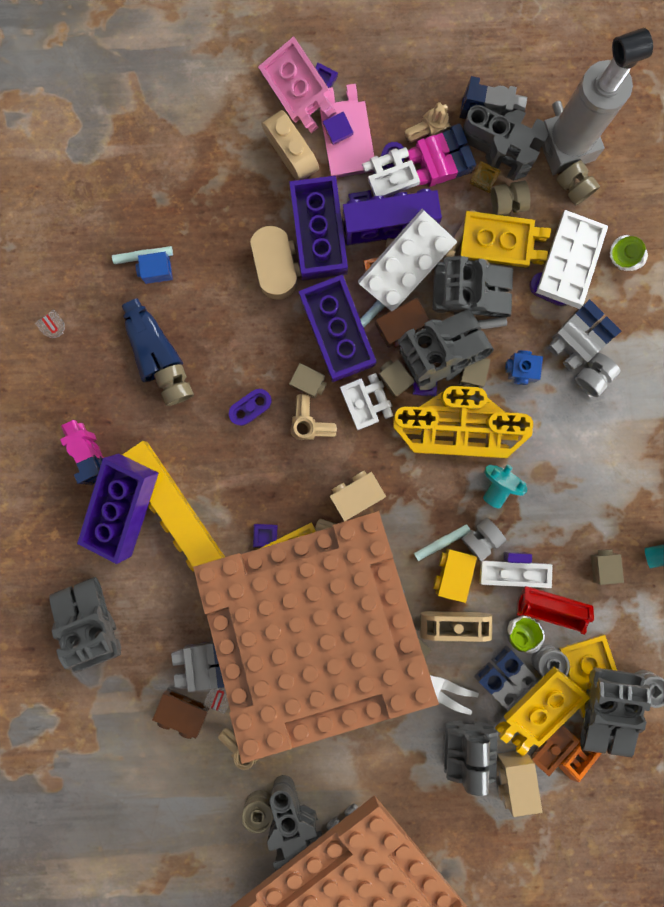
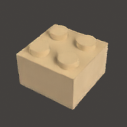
(358, 495)
(518, 783)

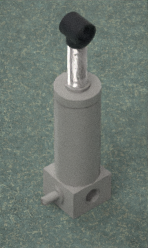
(594, 104)

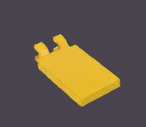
(502, 239)
(584, 657)
(541, 711)

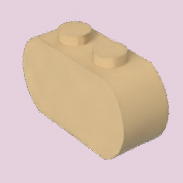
(290, 146)
(274, 262)
(456, 626)

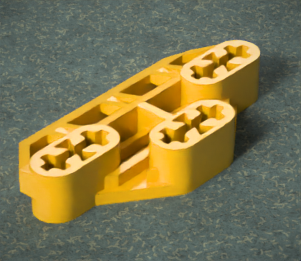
(464, 420)

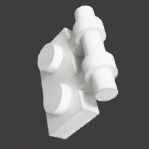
(394, 179)
(360, 405)

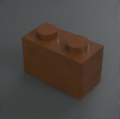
(401, 320)
(180, 714)

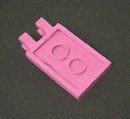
(297, 83)
(348, 155)

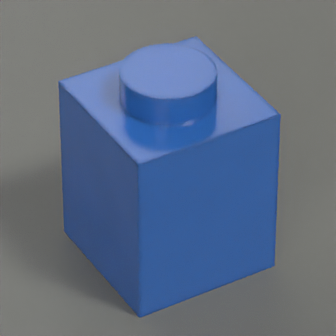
(154, 267)

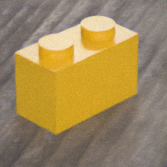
(455, 575)

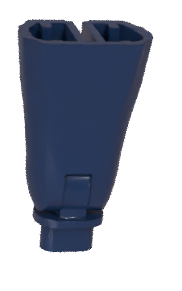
(148, 341)

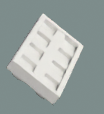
(572, 259)
(407, 260)

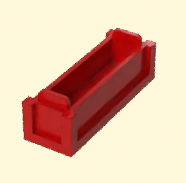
(555, 609)

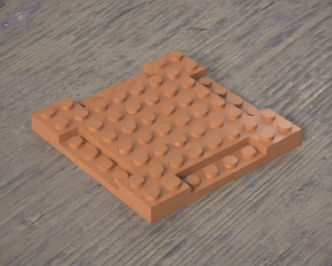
(313, 637)
(357, 864)

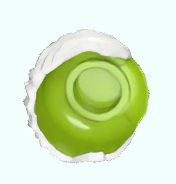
(628, 253)
(525, 634)

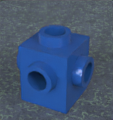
(532, 367)

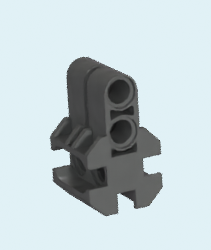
(505, 139)
(473, 287)
(450, 342)
(78, 617)
(614, 712)
(471, 755)
(292, 824)

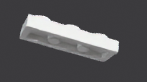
(516, 574)

